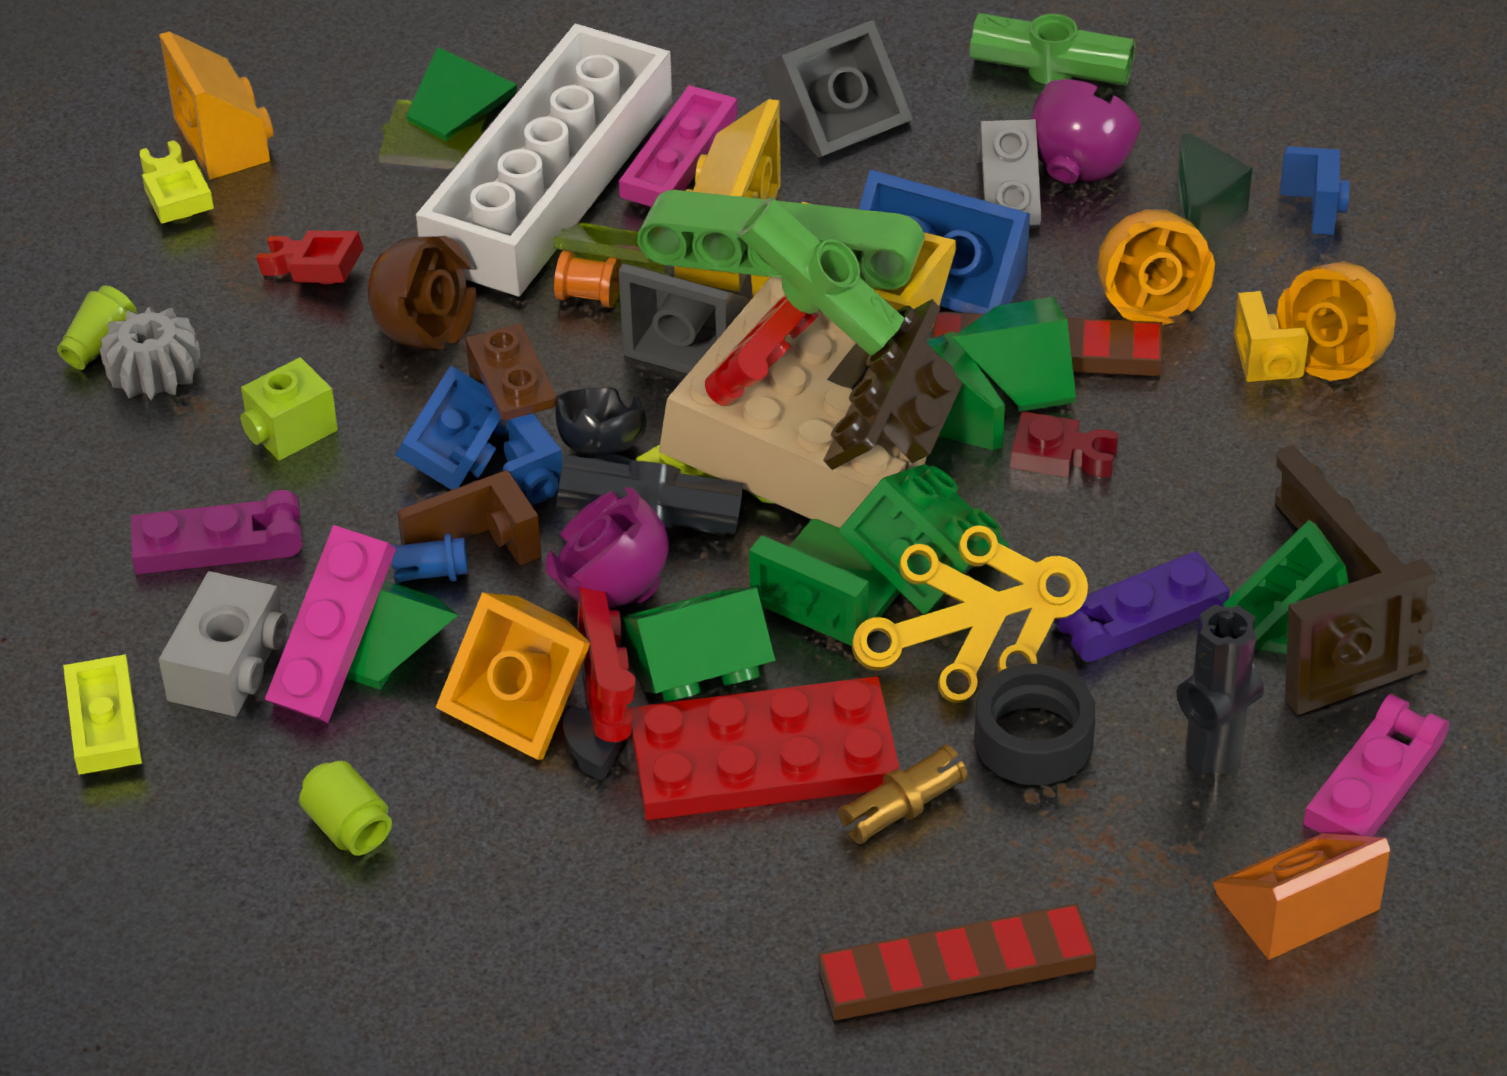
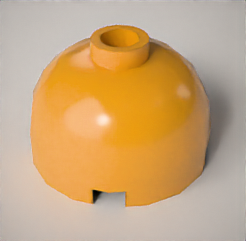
(1155, 266)
(1344, 315)

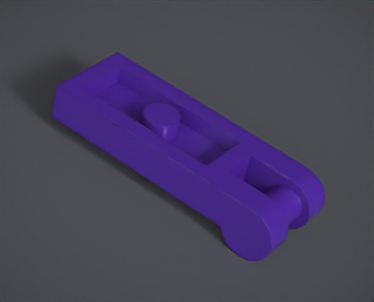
(1143, 606)

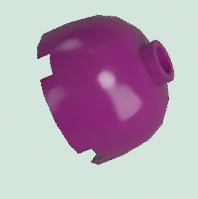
(1081, 133)
(612, 549)

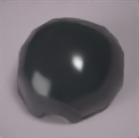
(598, 421)

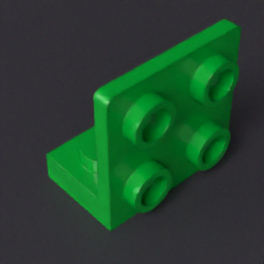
(912, 510)
(819, 581)

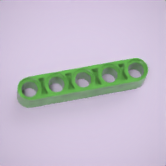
(703, 229)

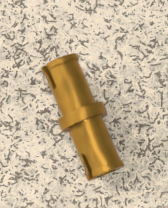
(903, 794)

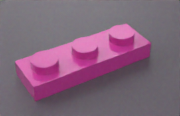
(674, 148)
(330, 623)

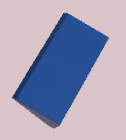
(988, 238)

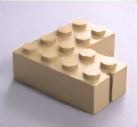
(784, 423)

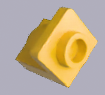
(1262, 346)

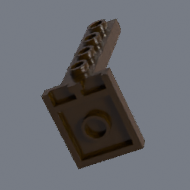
(1358, 631)

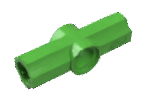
(1052, 48)
(820, 276)

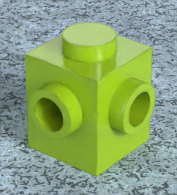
(288, 409)

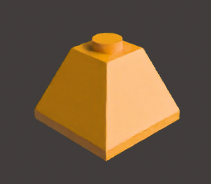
(514, 672)

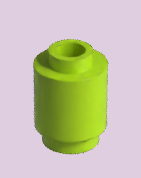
(345, 807)

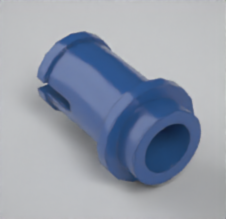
(430, 560)

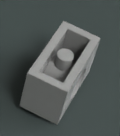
(223, 644)

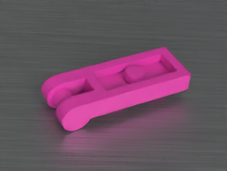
(1376, 771)

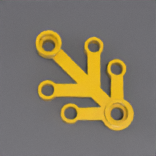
(980, 609)

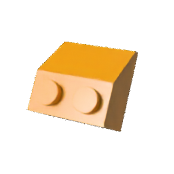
(214, 108)

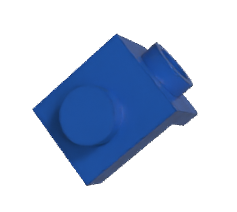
(1316, 175)

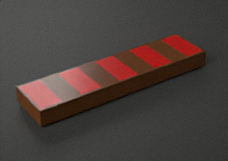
(1094, 343)
(956, 961)

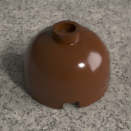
(422, 292)

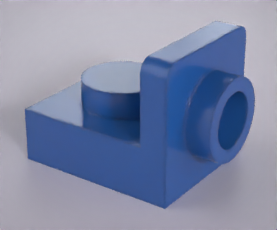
(533, 459)

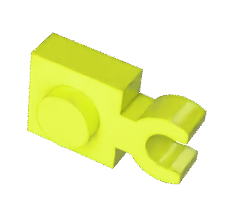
(174, 186)

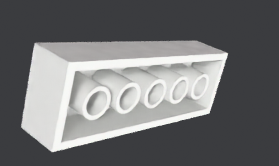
(549, 155)

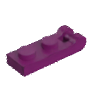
(217, 534)

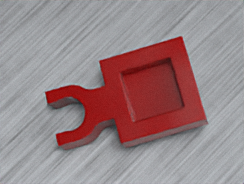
(319, 257)

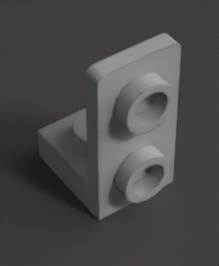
(1011, 165)

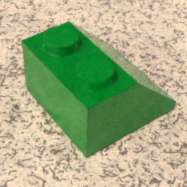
(698, 641)

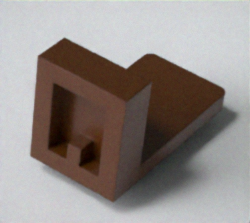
(510, 372)
(480, 506)

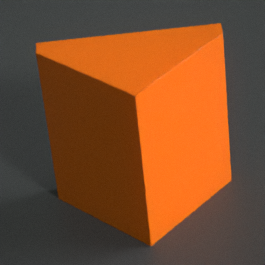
(1307, 890)

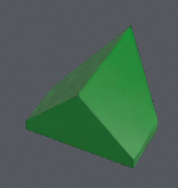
(456, 94)
(1024, 352)
(978, 409)
(1293, 573)
(396, 629)

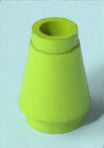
(83, 338)

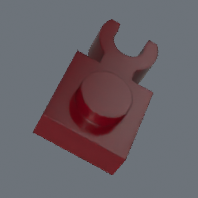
(1055, 444)

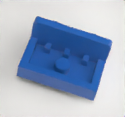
(453, 431)

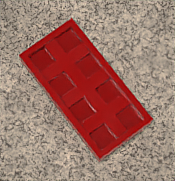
(762, 747)

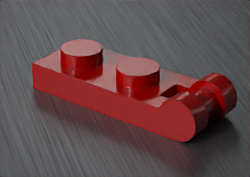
(756, 352)
(605, 667)

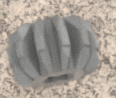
(150, 352)

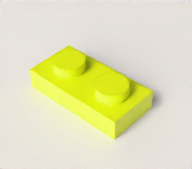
(102, 714)

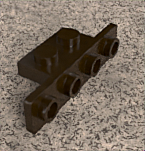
(901, 394)

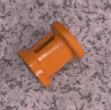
(587, 279)

